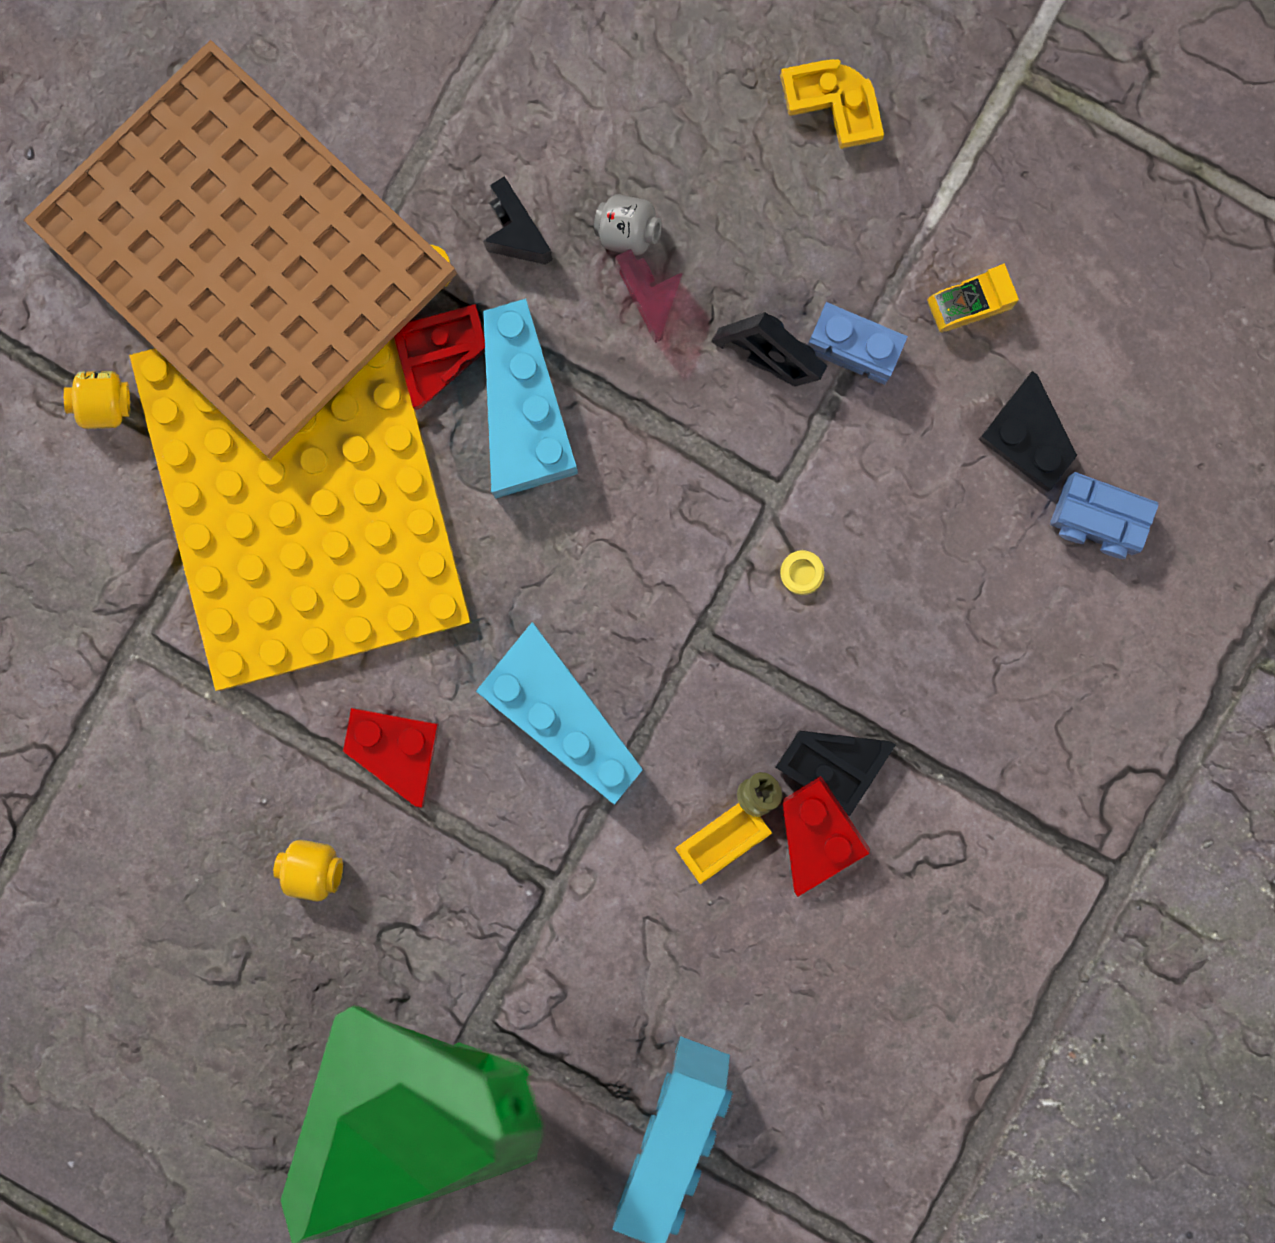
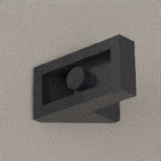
(520, 237)

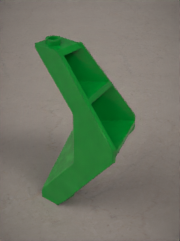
(402, 1125)

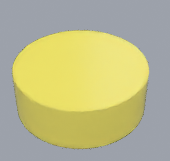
(802, 572)

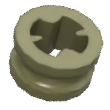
(768, 786)

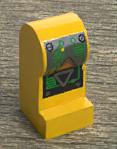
(973, 299)

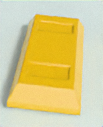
(722, 842)

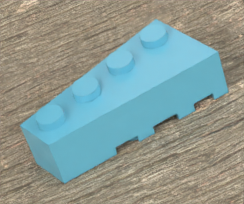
(523, 415)
(552, 707)
(674, 1143)

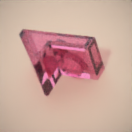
(654, 302)

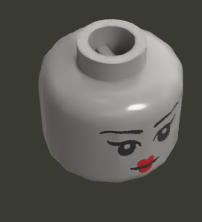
(627, 224)

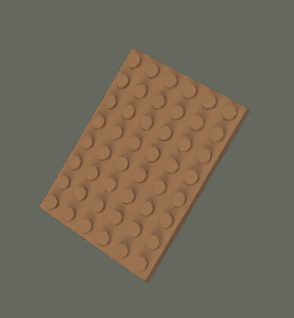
(240, 248)

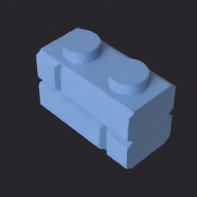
(856, 343)
(1103, 515)

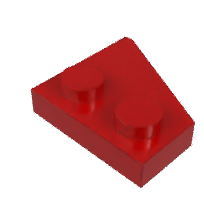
(438, 351)
(393, 750)
(819, 836)

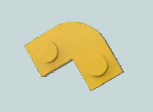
(835, 87)

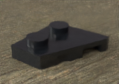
(773, 349)
(1031, 435)
(842, 761)

